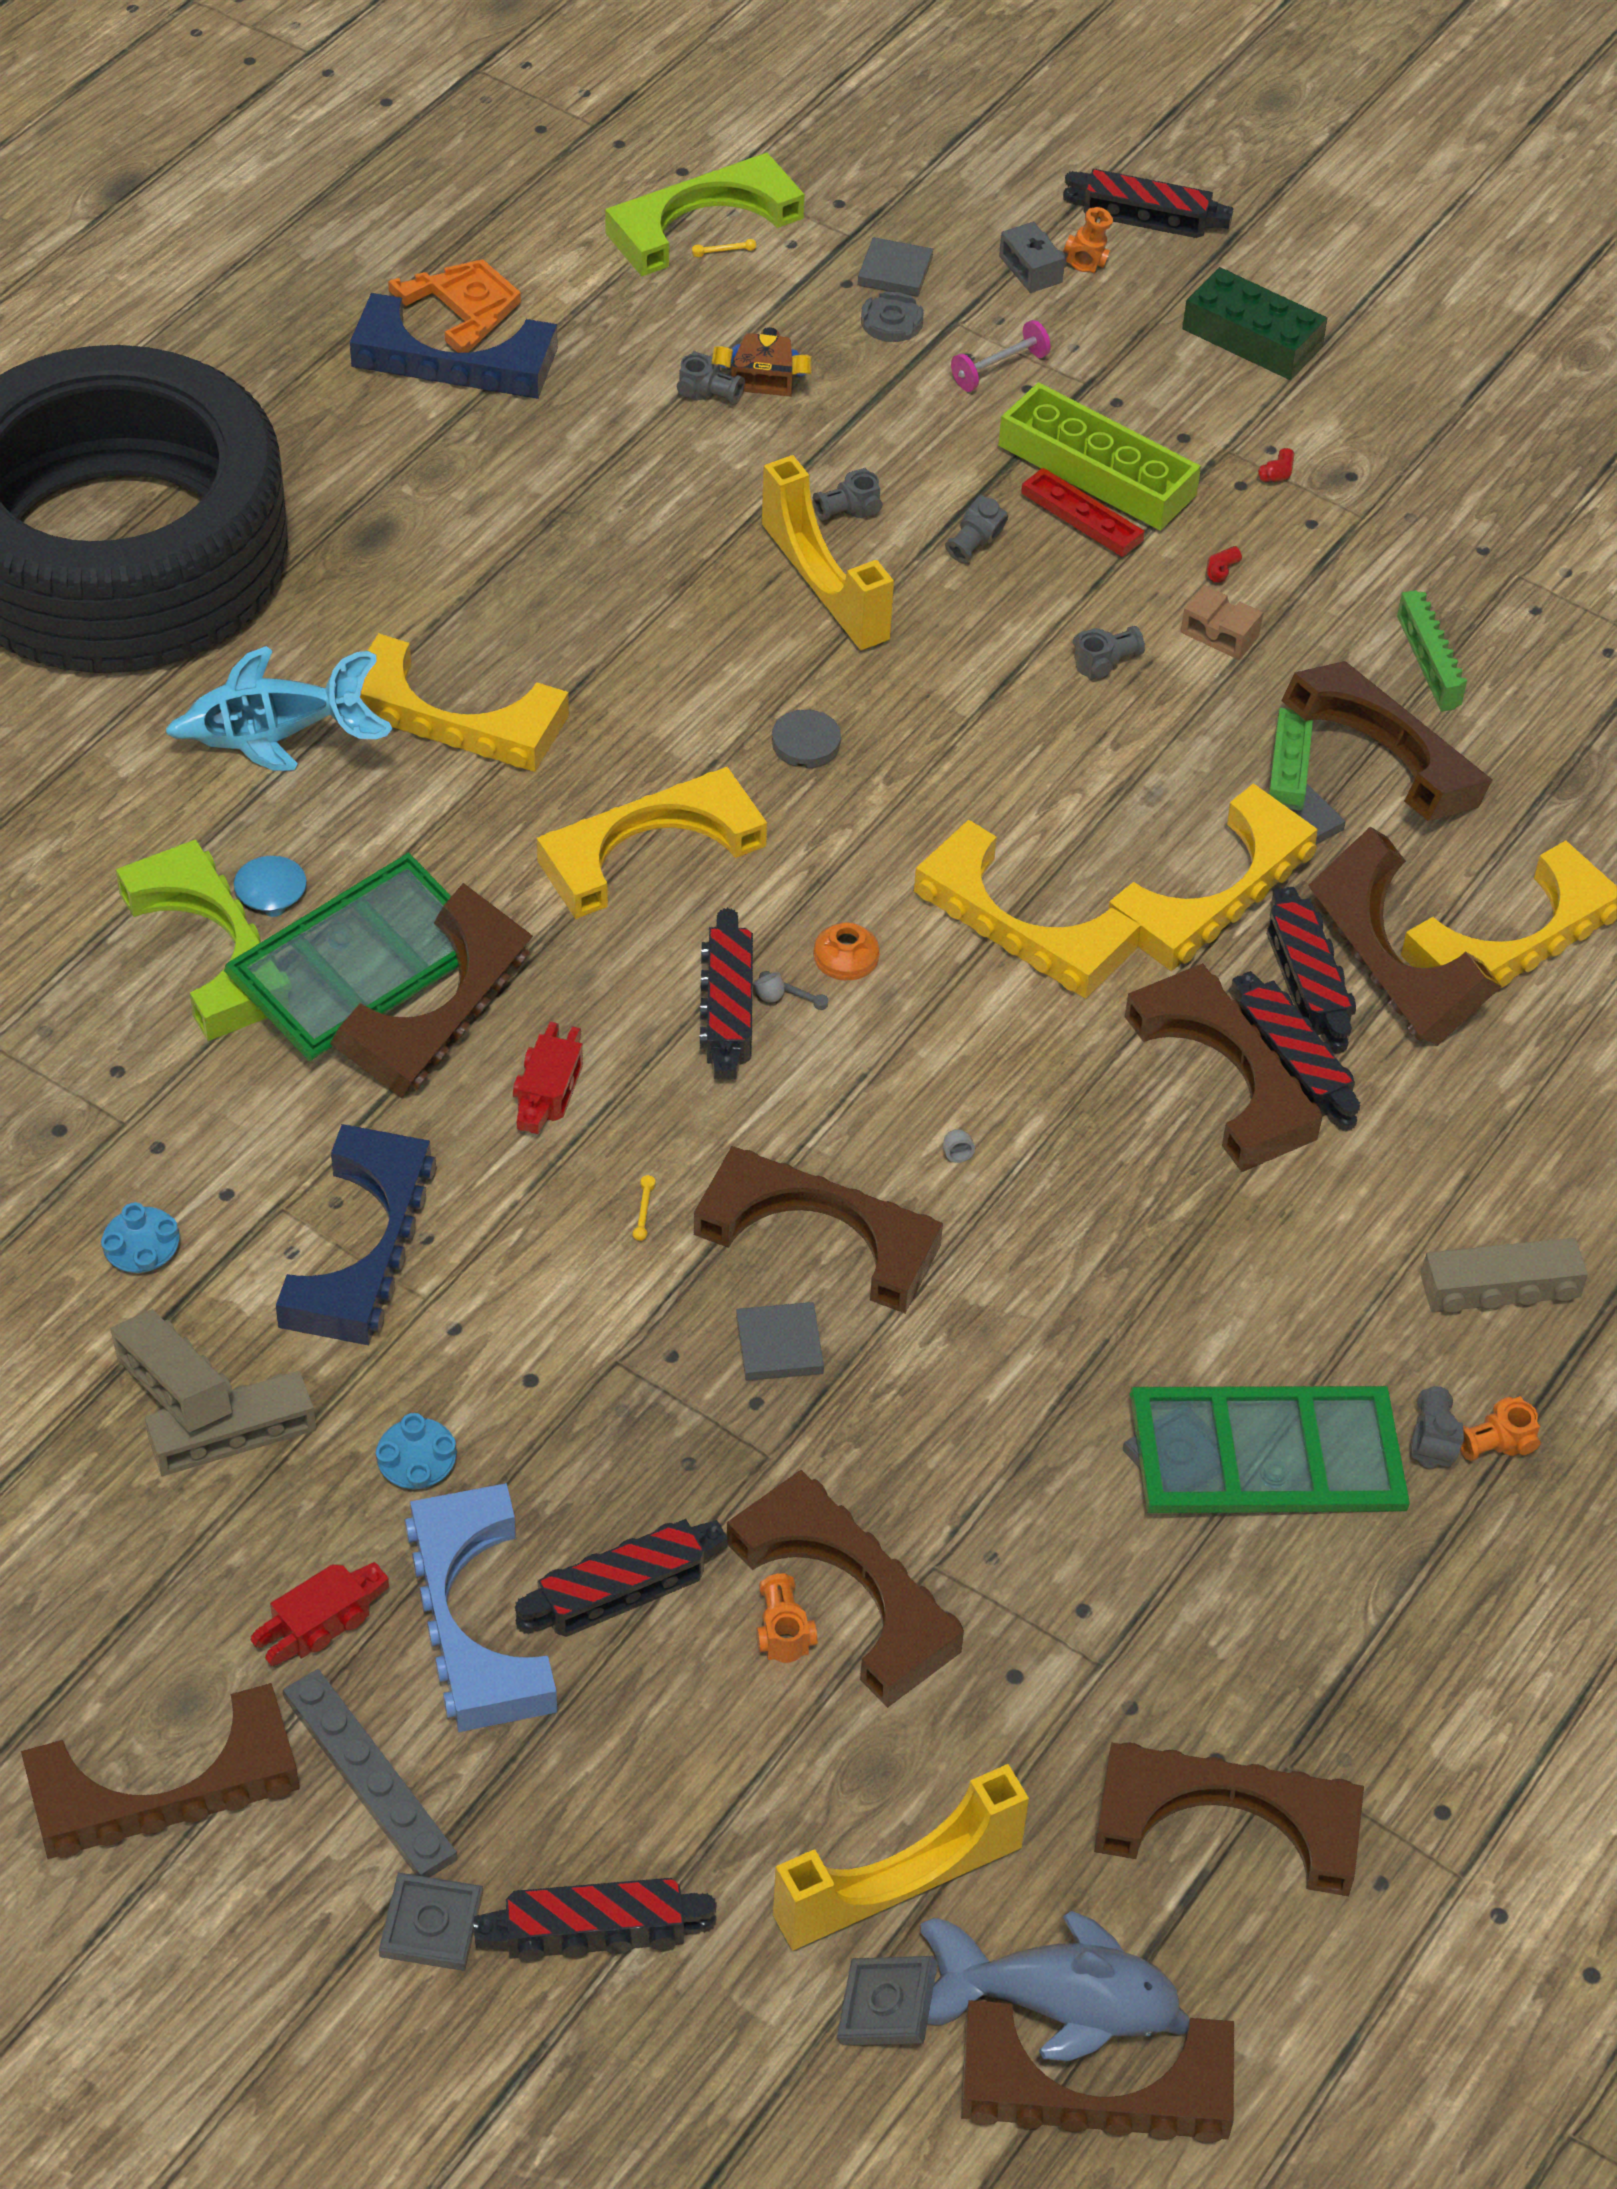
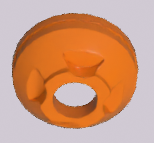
(843, 960)

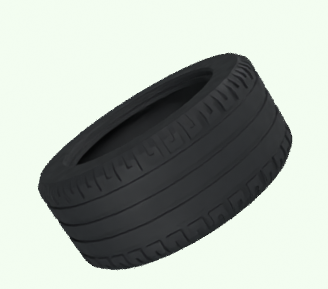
(152, 593)

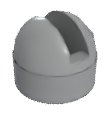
(770, 987)
(958, 1146)

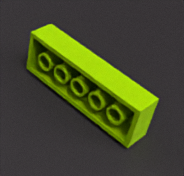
(1099, 456)

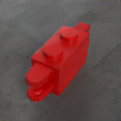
(548, 1078)
(319, 1611)

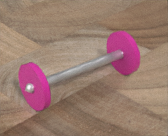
(1035, 340)

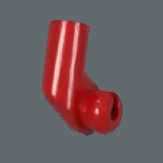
(1279, 469)
(1218, 564)

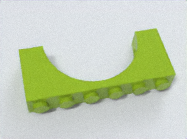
(751, 185)
(188, 882)

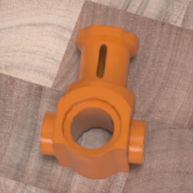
(1088, 246)
(1500, 1432)
(784, 1618)

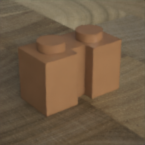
(1221, 624)

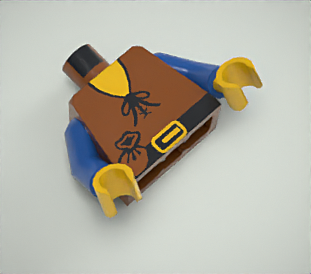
(764, 362)

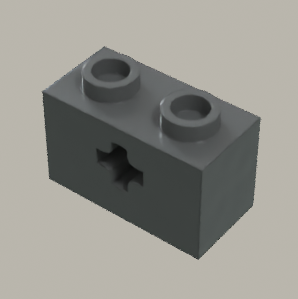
(1032, 257)

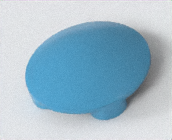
(270, 884)
(140, 1239)
(416, 1452)

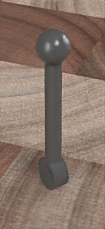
(820, 1001)

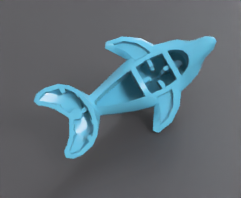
(259, 711)

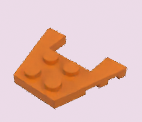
(471, 291)

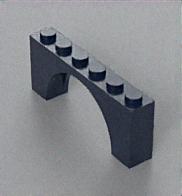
(510, 368)
(351, 1300)

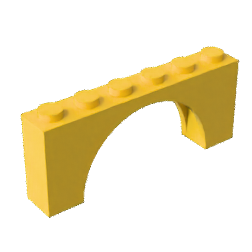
(857, 599)
(510, 735)
(707, 805)
(1580, 904)
(1178, 927)
(1072, 955)
(822, 1900)

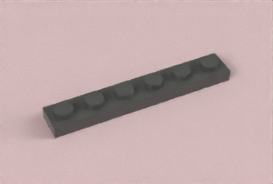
(370, 1775)

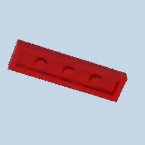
(1082, 512)

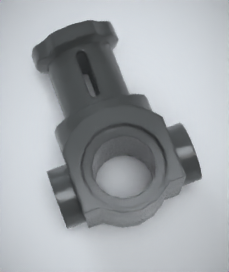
(702, 379)
(855, 496)
(979, 526)
(1100, 650)
(1437, 1432)

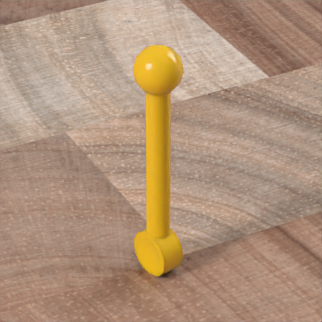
(698, 250)
(647, 1185)

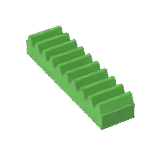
(1431, 650)
(1290, 759)

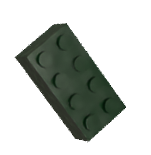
(1254, 323)

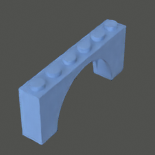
(481, 1683)

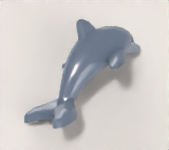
(1080, 1984)

